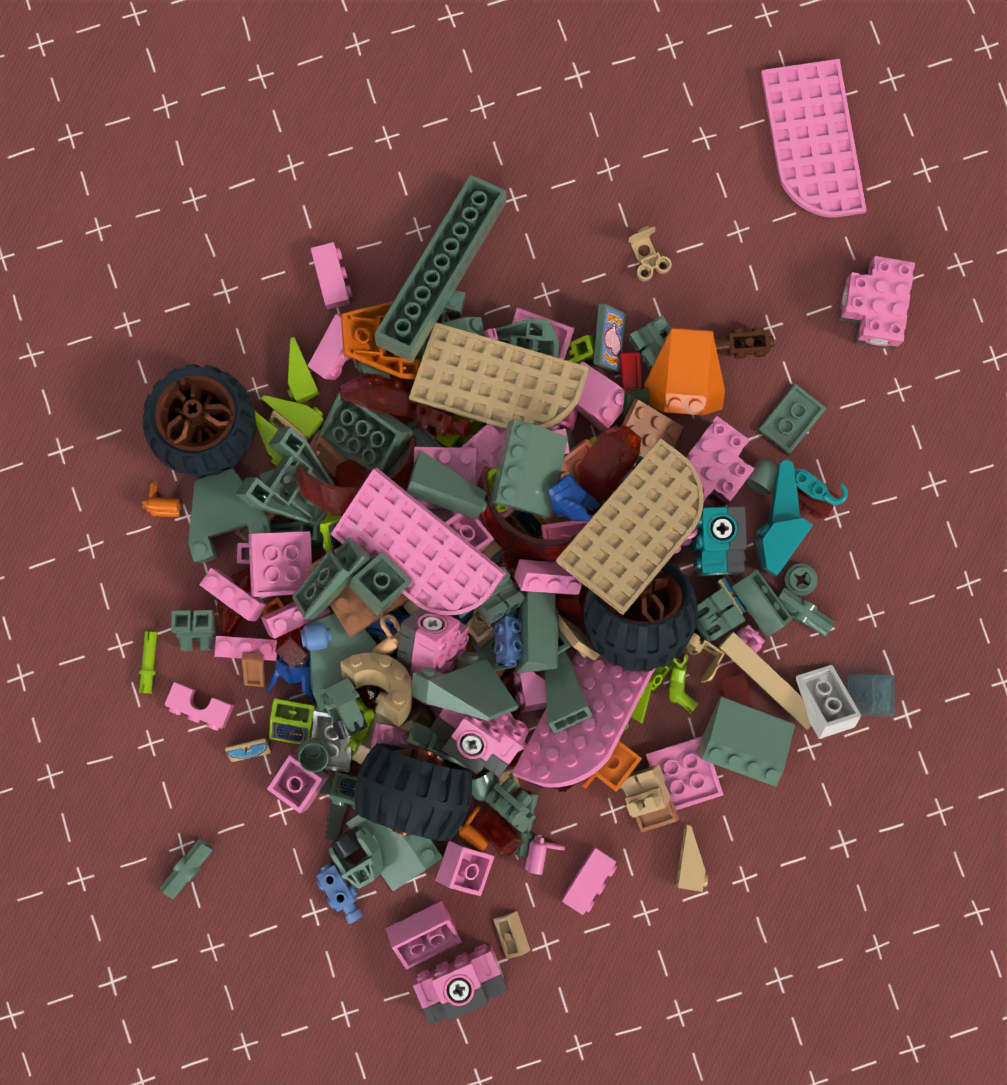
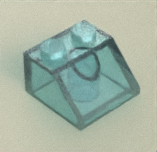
(873, 694)

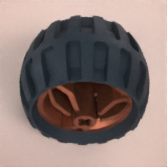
(176, 415)
(652, 628)
(413, 792)

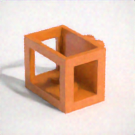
(617, 768)

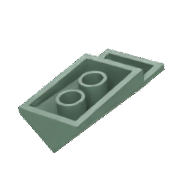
(330, 578)
(539, 632)

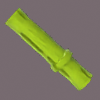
(148, 660)

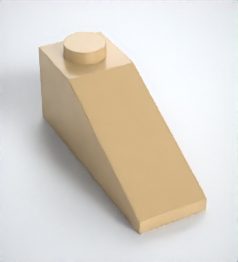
(691, 868)

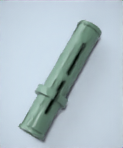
(526, 836)

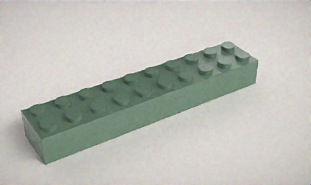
(440, 268)

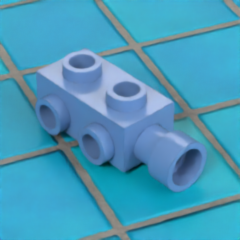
(507, 638)
(339, 886)

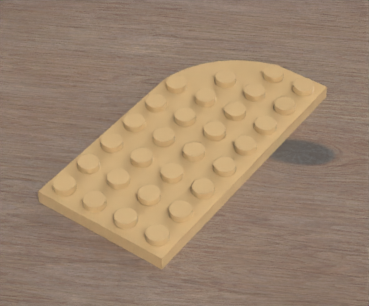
(495, 380)
(637, 528)

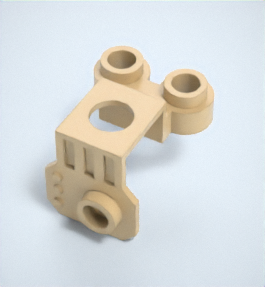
(653, 259)
(695, 647)

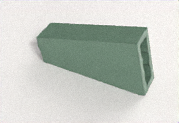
(445, 488)
(564, 696)

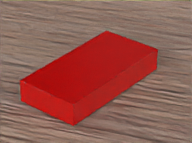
(630, 371)

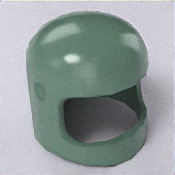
(763, 474)
(313, 753)
(483, 785)

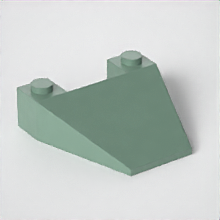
(281, 492)
(220, 511)
(326, 663)
(469, 690)

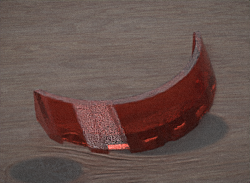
(336, 498)

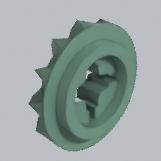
(810, 579)

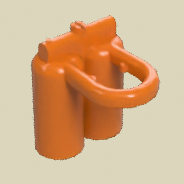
(161, 506)
(471, 834)

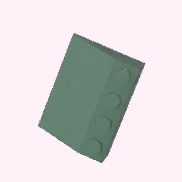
(365, 434)
(528, 468)
(746, 741)
(401, 854)

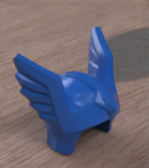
(571, 499)
(293, 676)

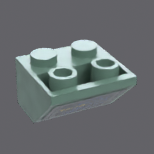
(343, 789)

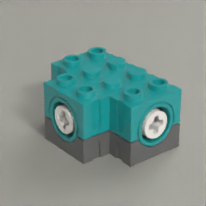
(720, 542)

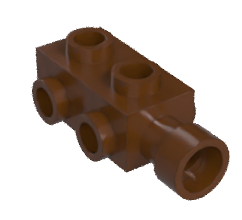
(746, 341)

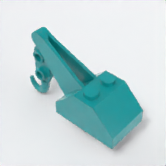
(785, 528)

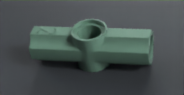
(805, 612)
(186, 868)

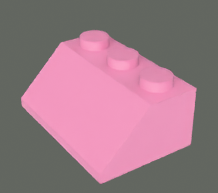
(423, 935)

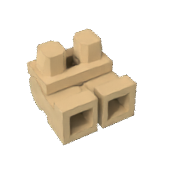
(645, 791)

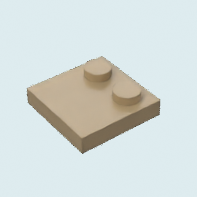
(577, 638)

